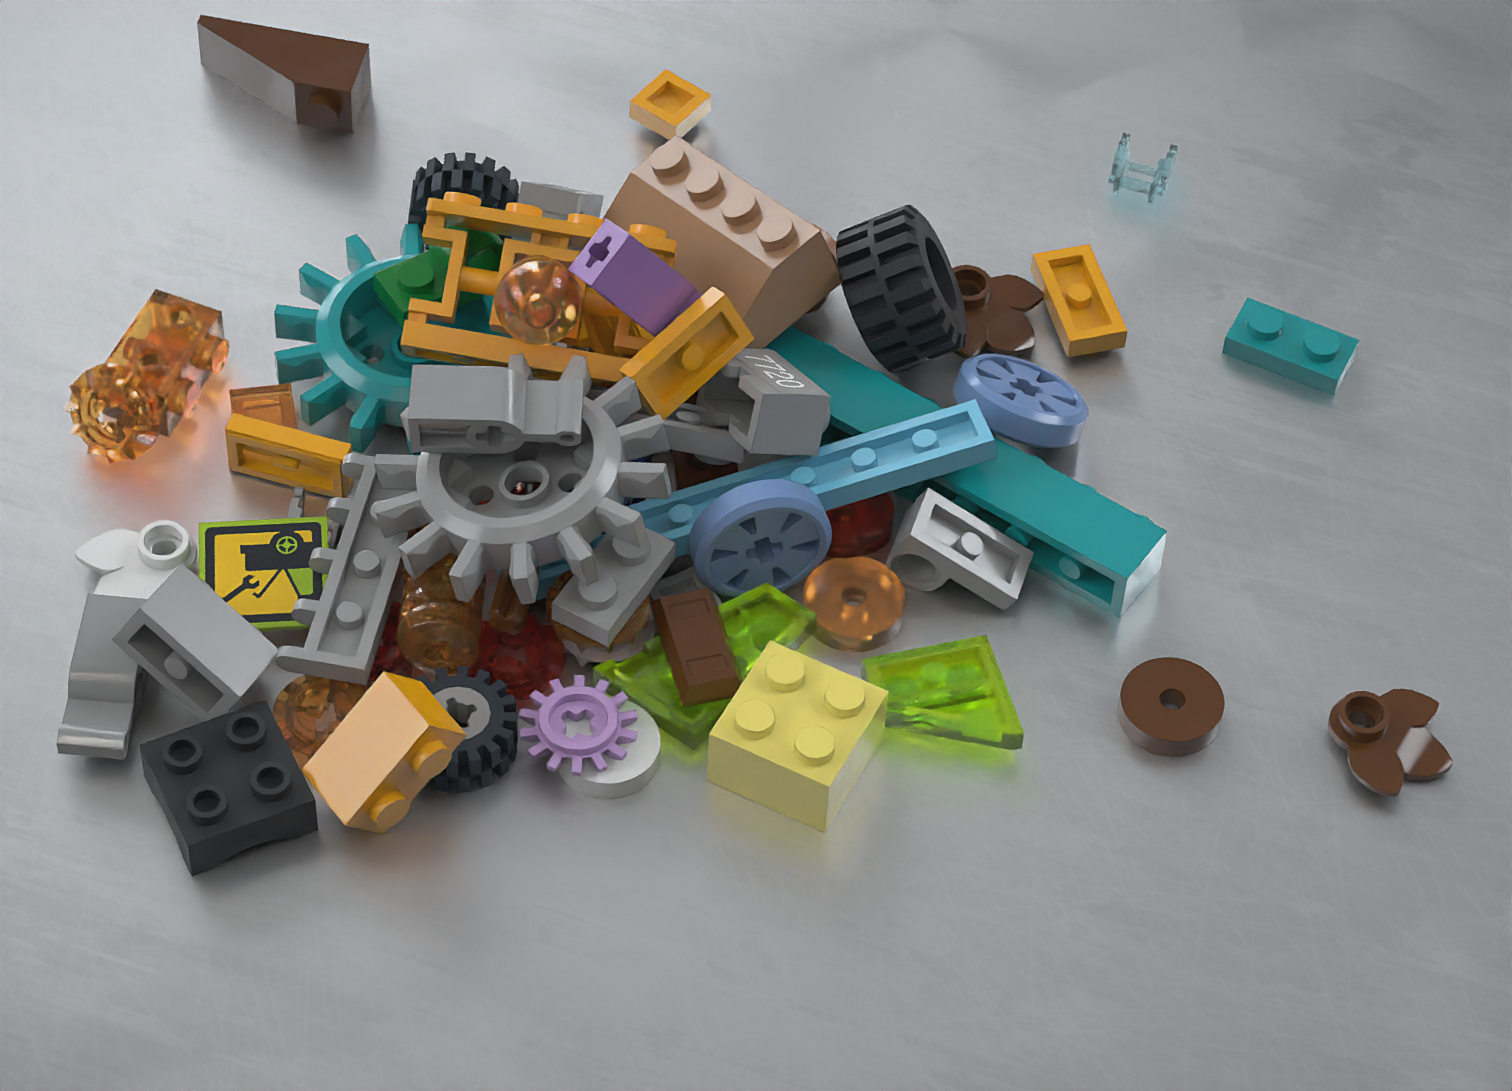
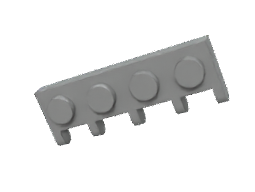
(358, 587)

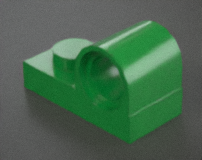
(426, 273)

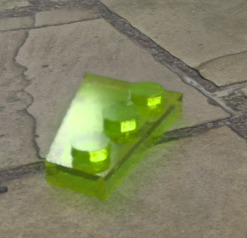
(750, 625)

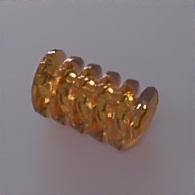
(436, 626)

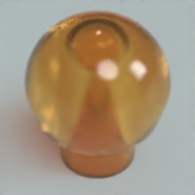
(538, 300)

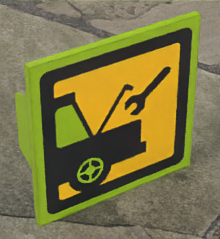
(263, 566)

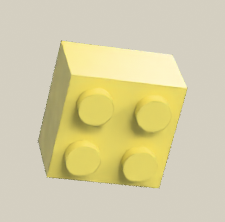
(797, 736)

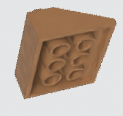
(729, 237)

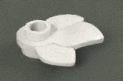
(135, 560)

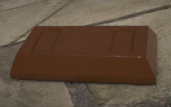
(696, 647)

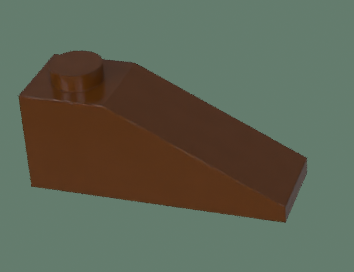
(294, 72)

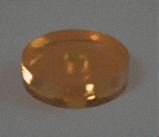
(858, 581)

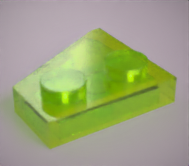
(948, 693)

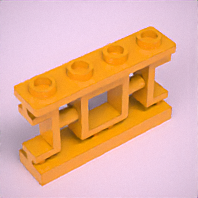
(547, 238)

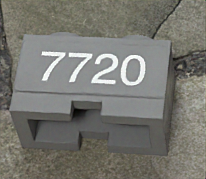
(767, 404)

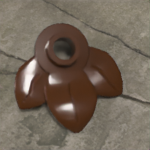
(996, 311)
(1394, 739)

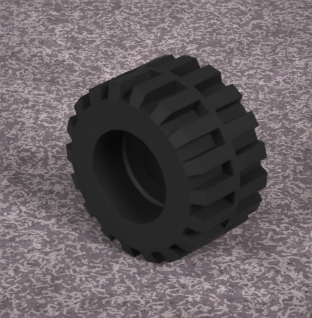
(901, 289)

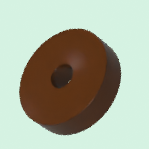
(1164, 729)

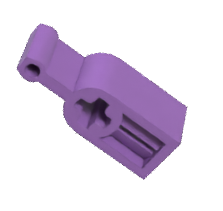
(633, 278)

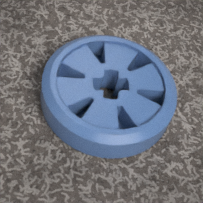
(1022, 400)
(773, 509)

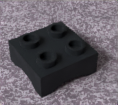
(228, 786)

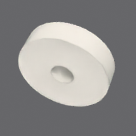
(621, 776)

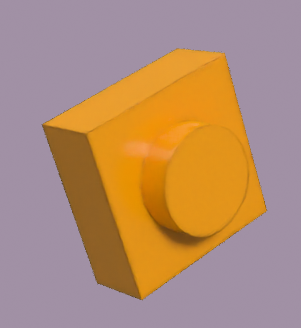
(670, 105)

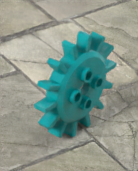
(351, 330)

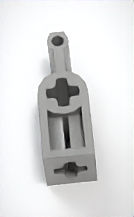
(490, 409)
(102, 683)

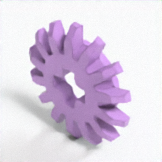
(577, 703)

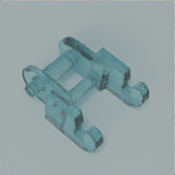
(1160, 174)

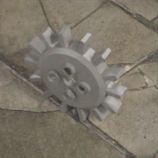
(533, 527)

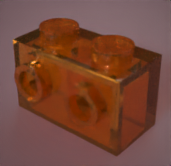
(175, 350)

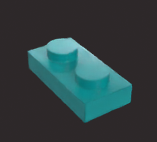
(1290, 346)

